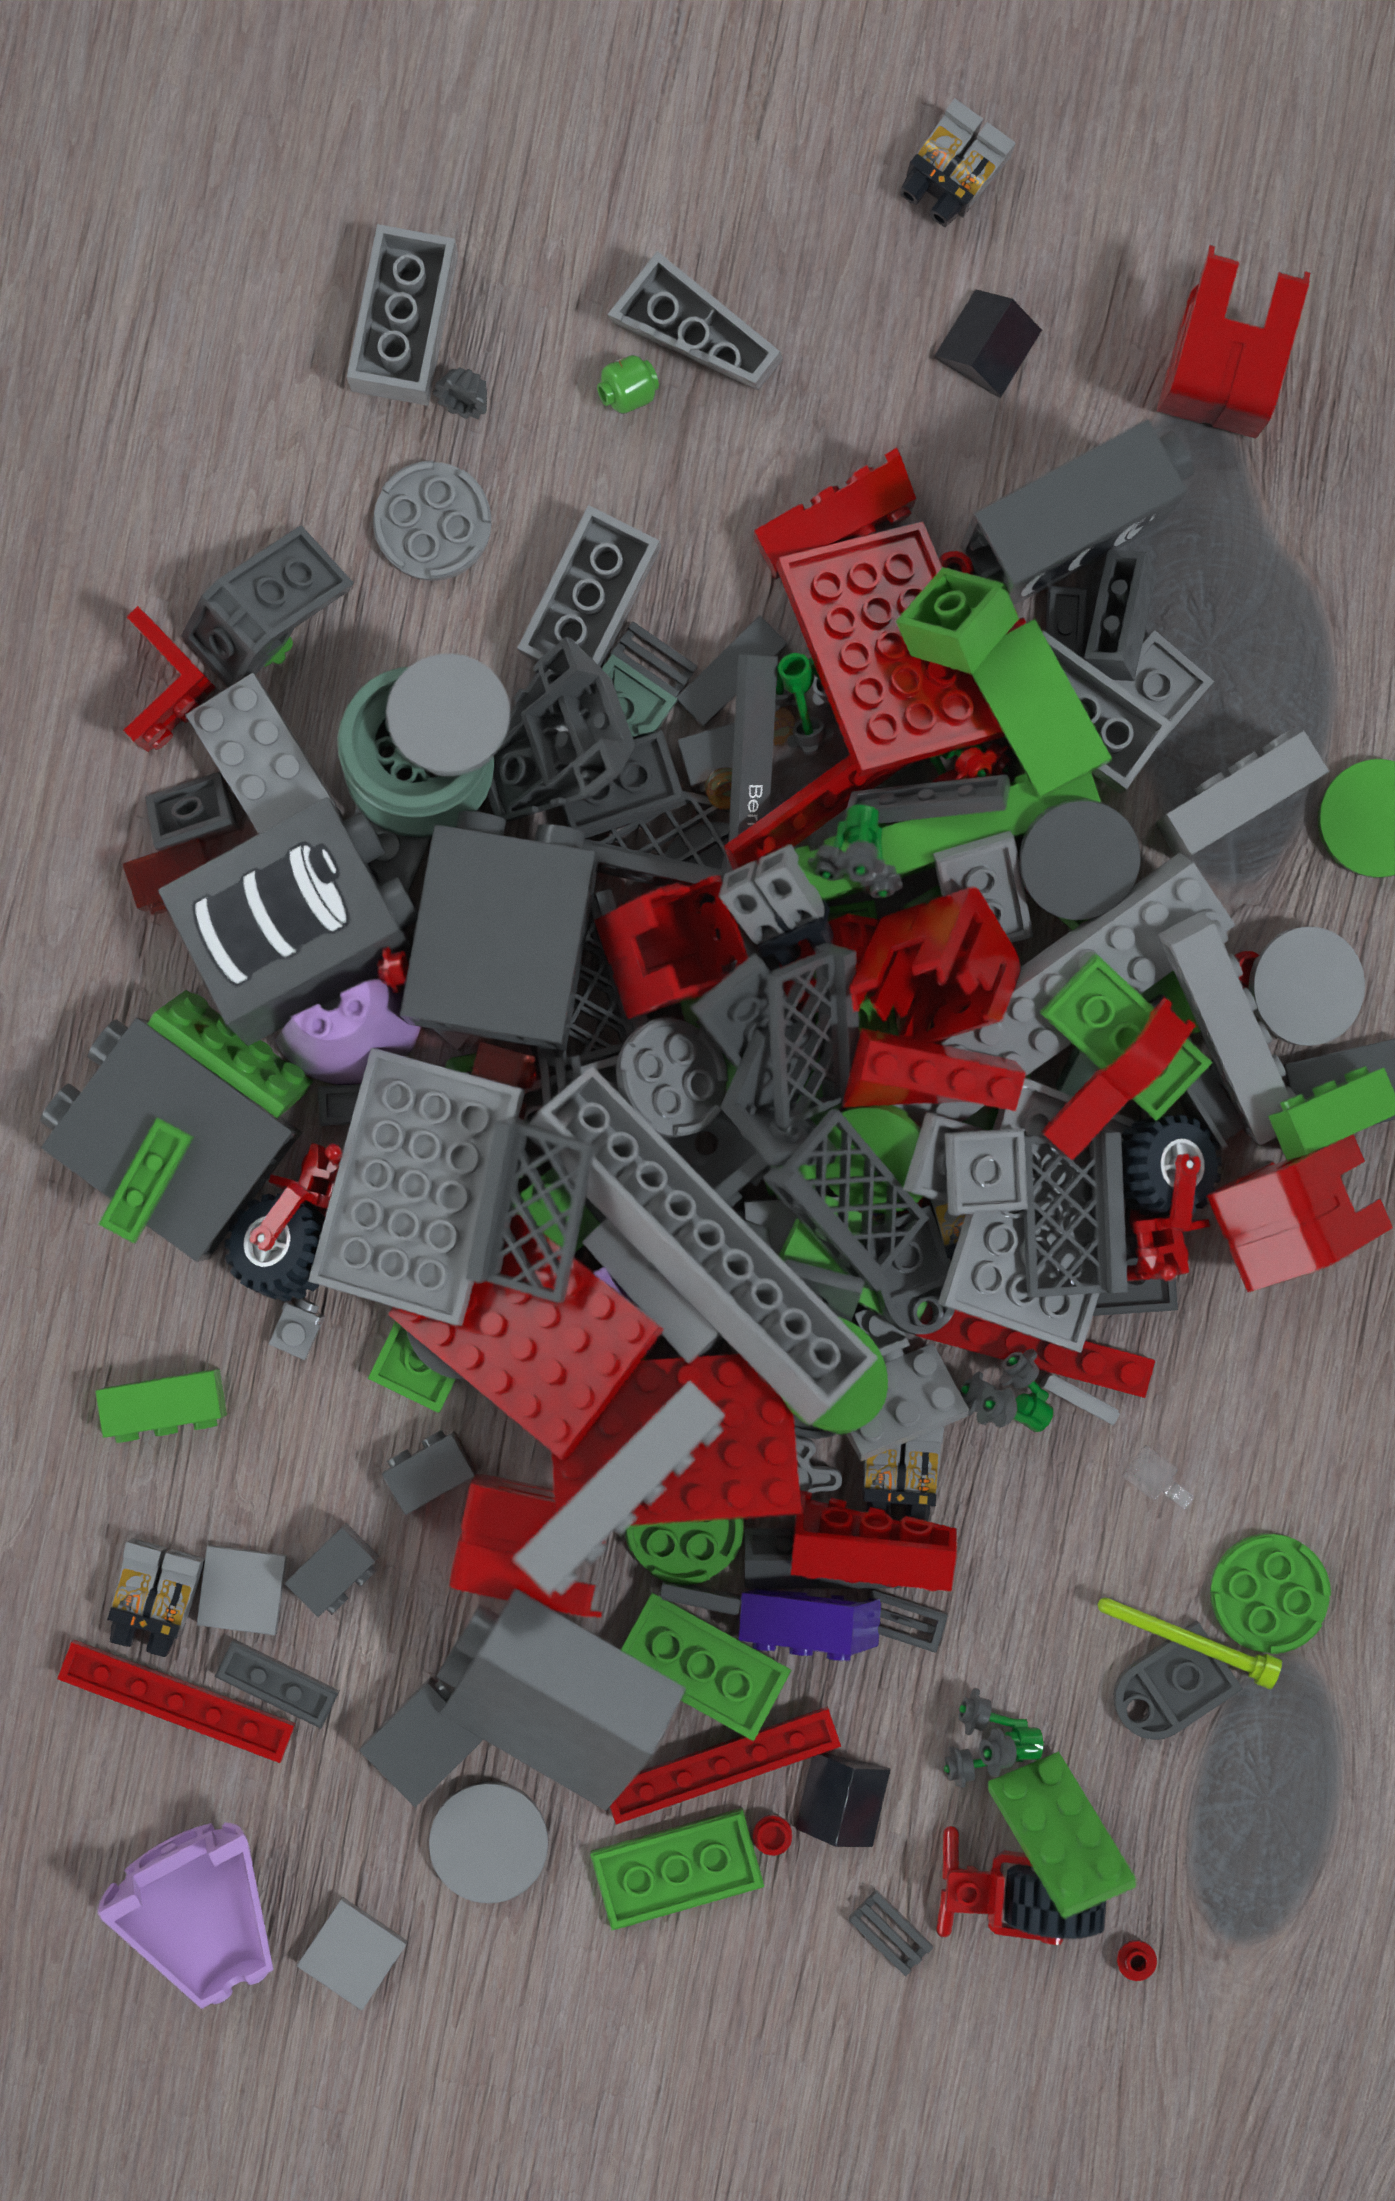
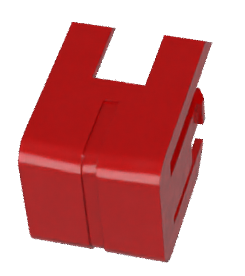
(1227, 368)
(668, 945)
(949, 954)
(1295, 1216)
(495, 1527)

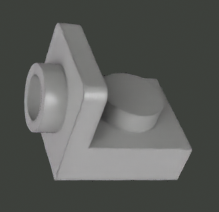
(297, 1328)
(884, 1335)

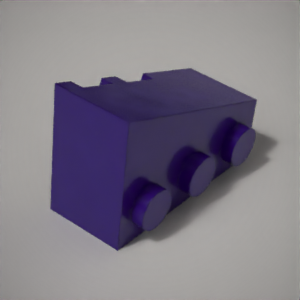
(809, 1623)

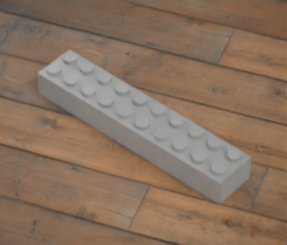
(1121, 937)
(706, 1249)

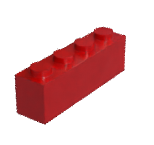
(840, 513)
(913, 1071)
(871, 1547)

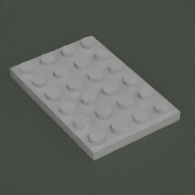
(411, 1186)
(990, 1258)

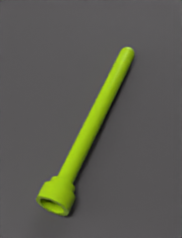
(1262, 1669)

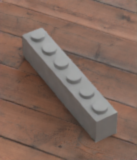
(1228, 1021)
(619, 1489)

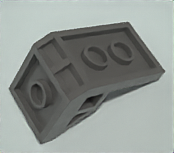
(259, 604)
(736, 1009)

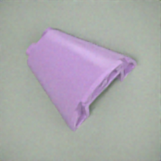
(338, 1042)
(194, 1912)

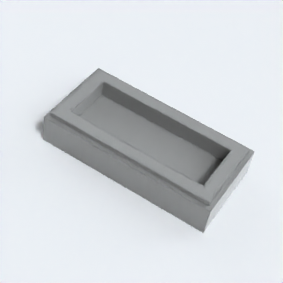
(1080, 1398)

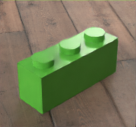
(1333, 1112)
(161, 1405)

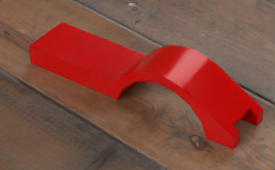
(1119, 1081)

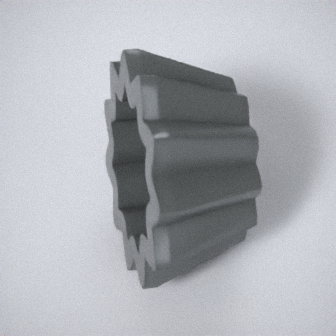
(462, 393)

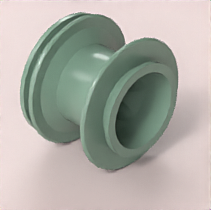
(397, 805)

